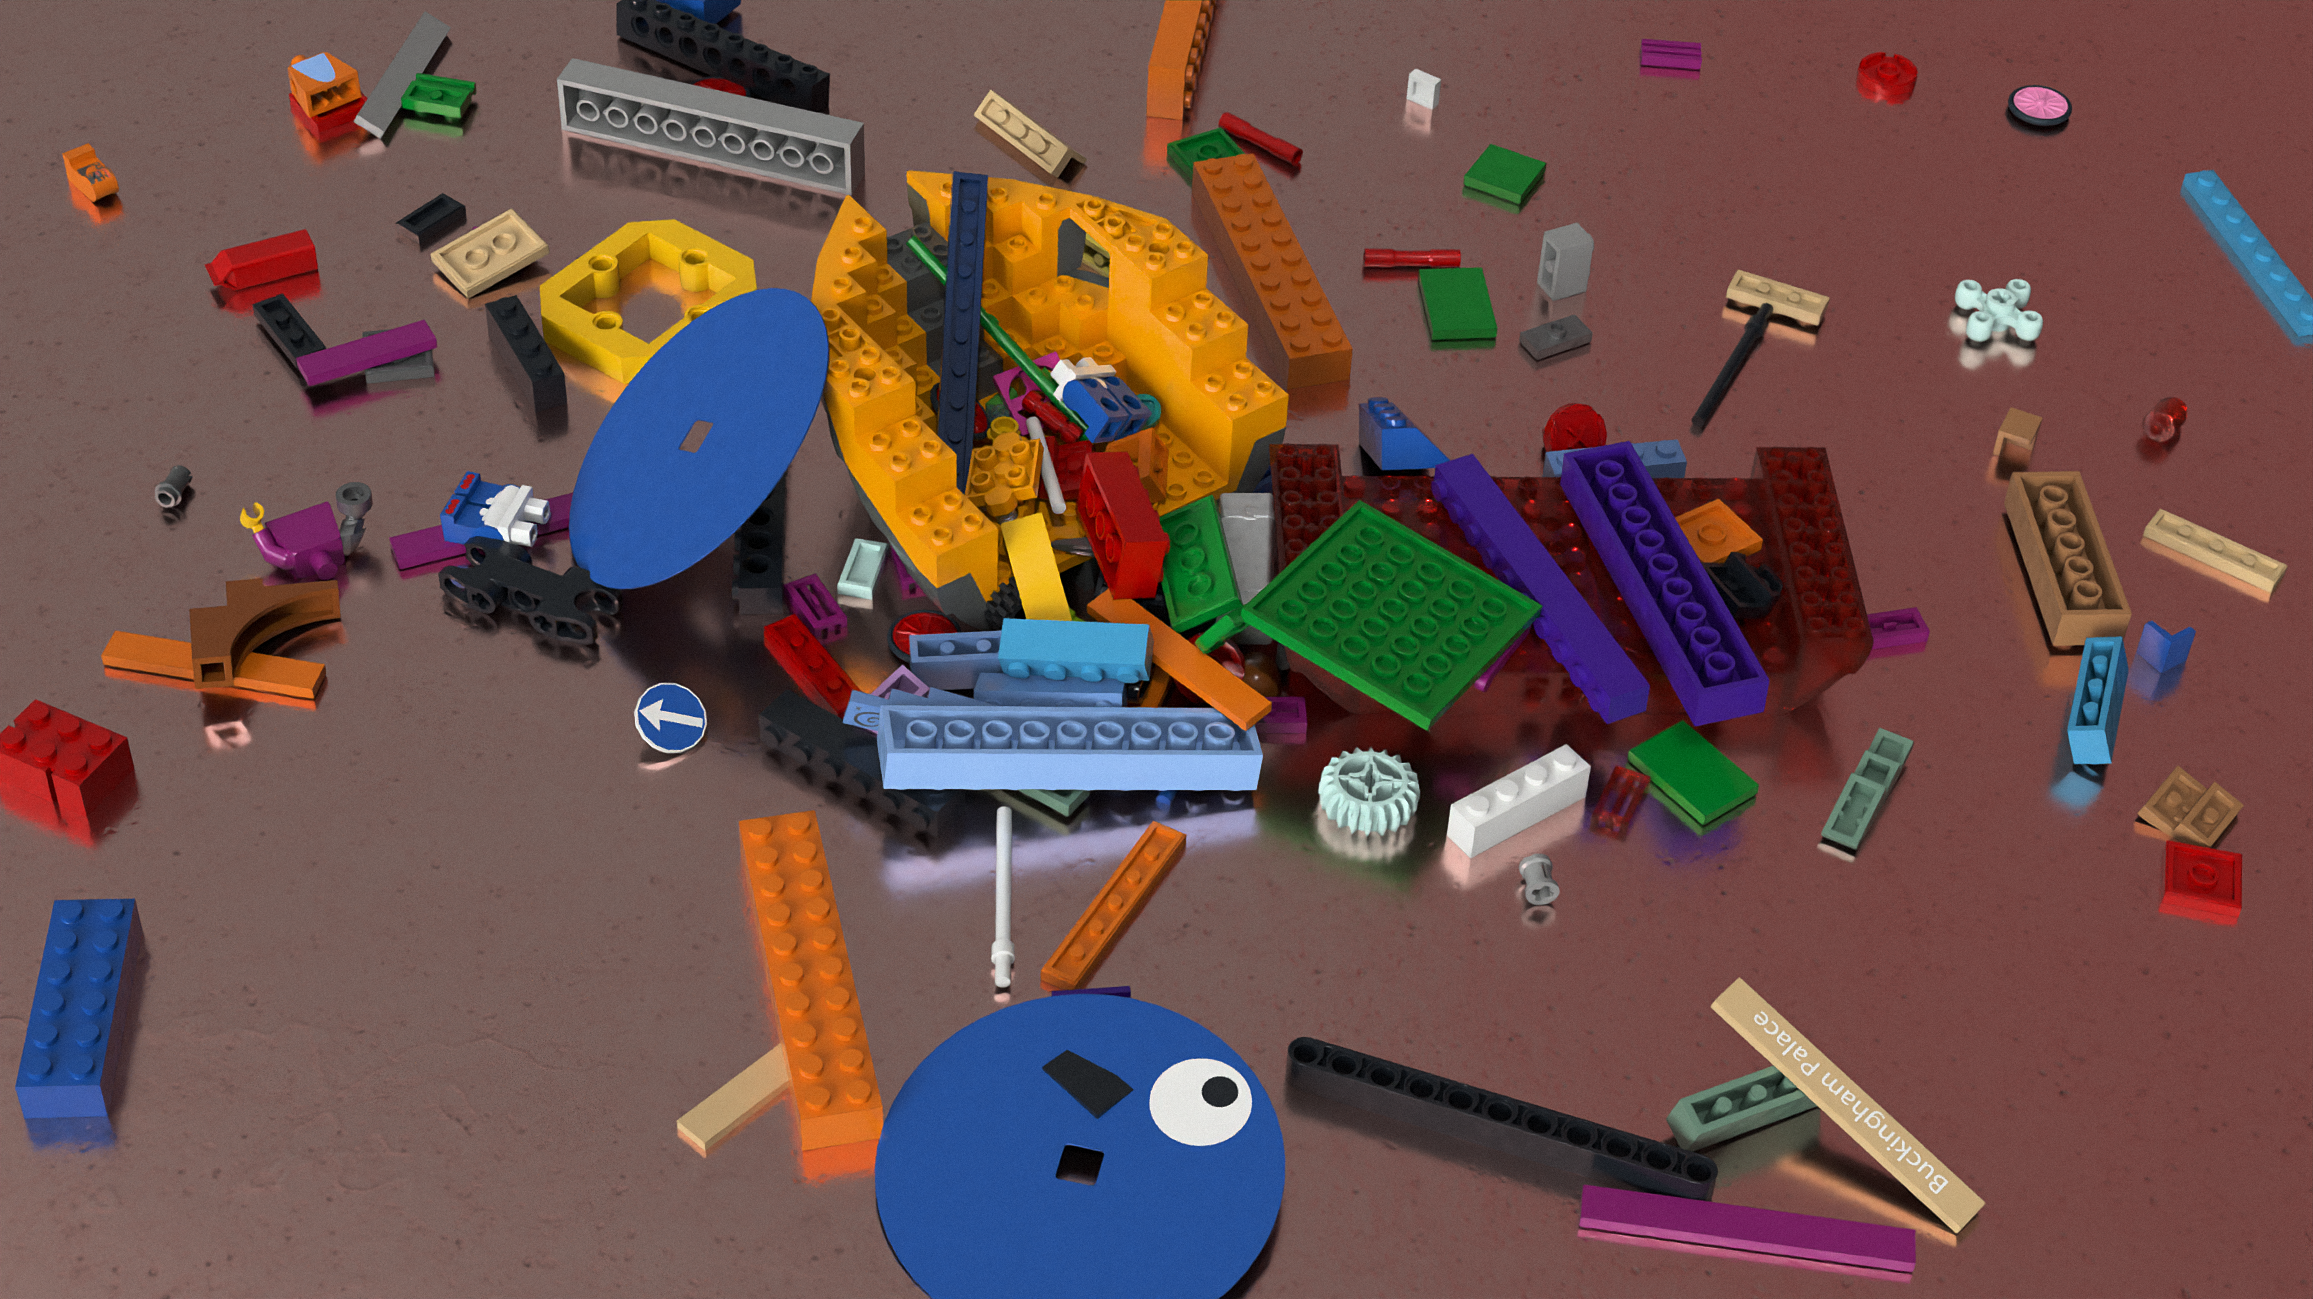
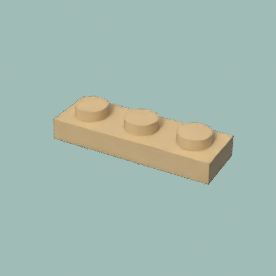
(1784, 298)

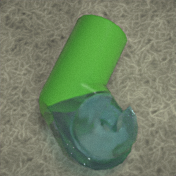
(996, 408)

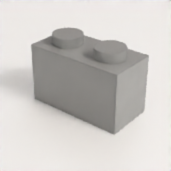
(1565, 261)

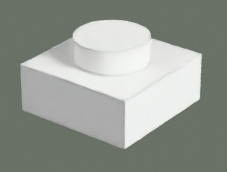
(1423, 89)

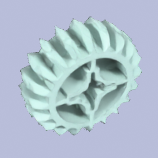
(1391, 786)

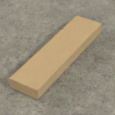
(2215, 550)
(736, 1100)

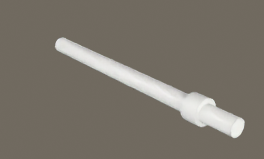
(1003, 948)

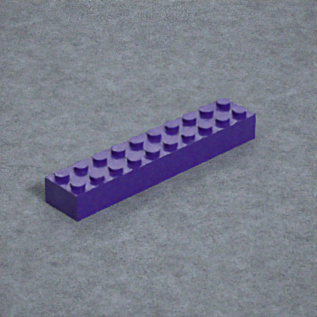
(1664, 584)

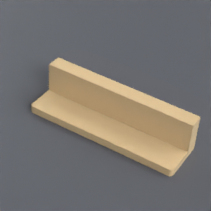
(1026, 134)

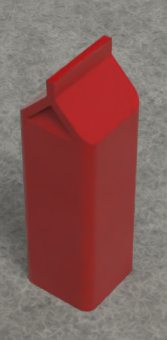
(264, 261)

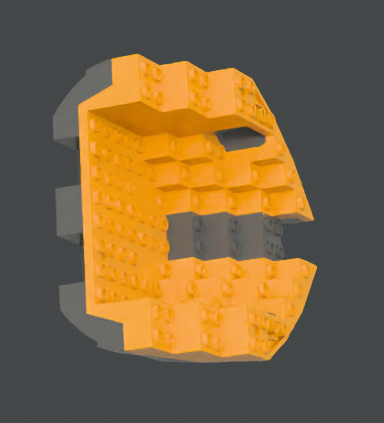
(1145, 320)

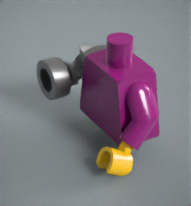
(310, 538)

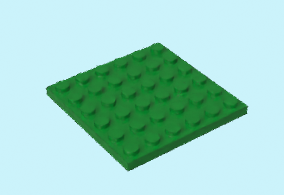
(1391, 614)

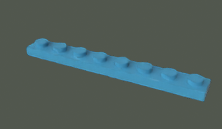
(2252, 249)

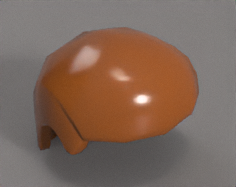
(1262, 674)

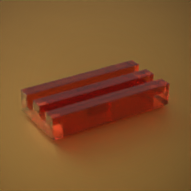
(1613, 819)

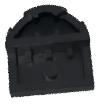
(1744, 588)

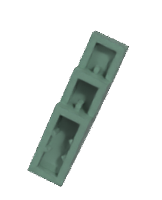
(1867, 789)

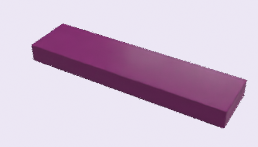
(366, 352)

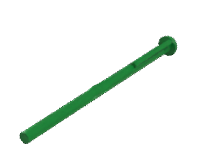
(1041, 378)

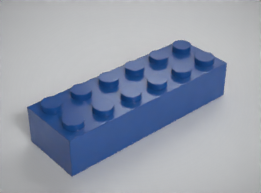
(79, 1009)

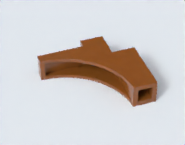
(252, 615)

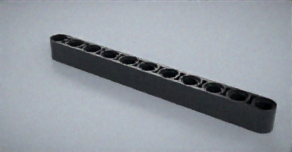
(1498, 1121)

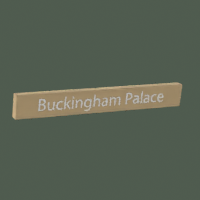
(1848, 1105)

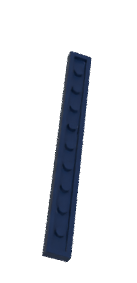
(962, 317)

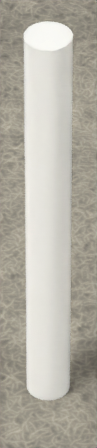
(1047, 469)

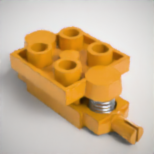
(1005, 479)

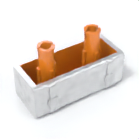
(1251, 540)

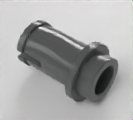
(170, 491)

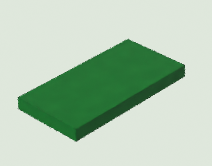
(1199, 568)

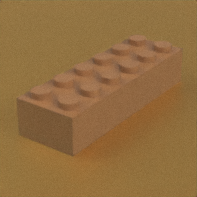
(2066, 557)

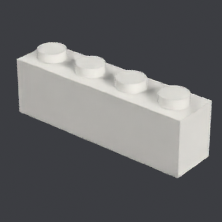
(1518, 801)

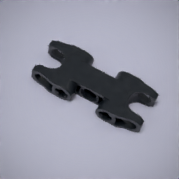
(510, 579)

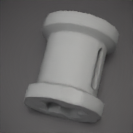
(1539, 879)

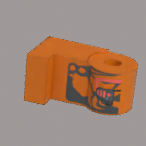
(89, 173)

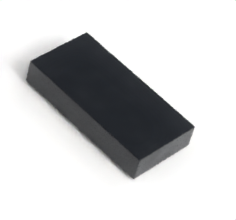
(430, 218)

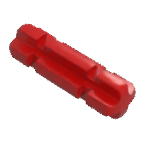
(1051, 417)

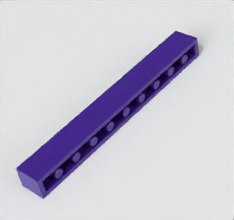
(1524, 564)

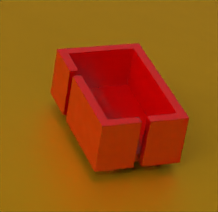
(81, 754)

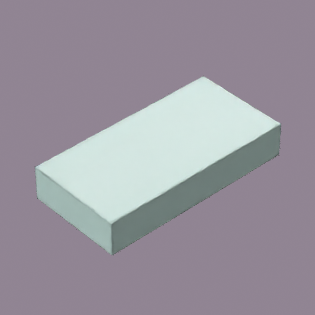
(863, 568)

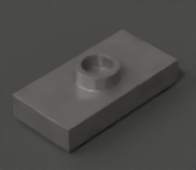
(1555, 337)

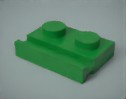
(438, 95)

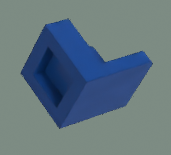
(2162, 648)

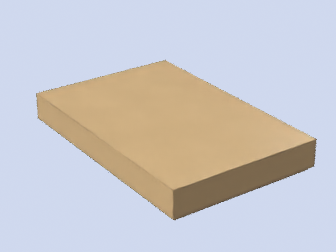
(490, 253)

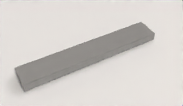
(411, 59)

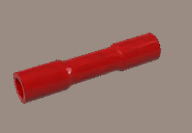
(1276, 146)
(1432, 258)

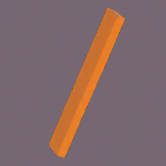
(175, 659)
(1187, 663)
(1113, 907)

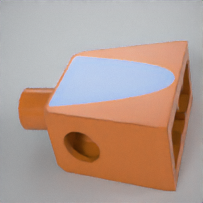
(322, 82)

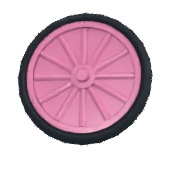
(2040, 105)

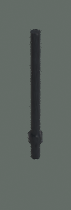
(1753, 329)

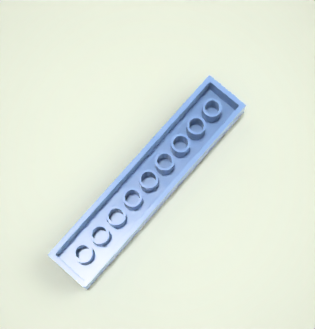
(1065, 748)

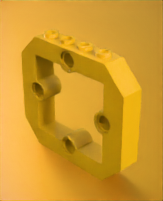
(601, 337)

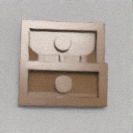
(2190, 810)

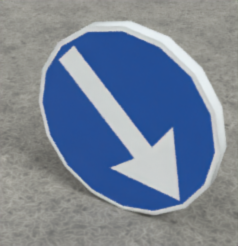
(670, 718)

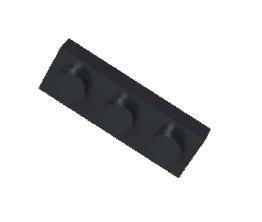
(287, 327)

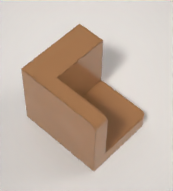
(2018, 429)

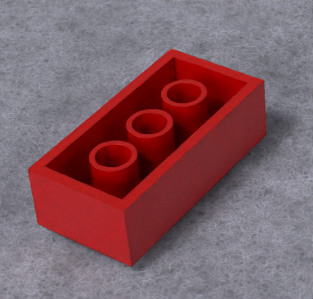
(1121, 525)

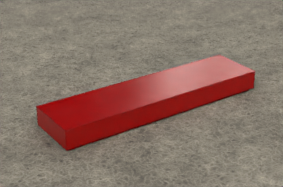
(811, 663)

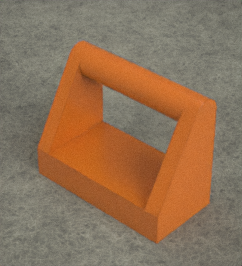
(1151, 457)

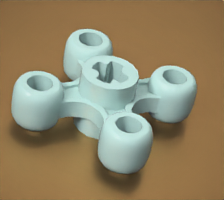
(1998, 310)

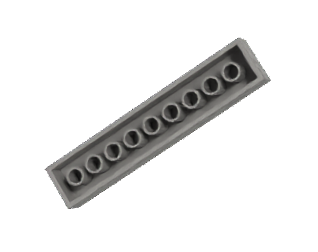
(712, 126)

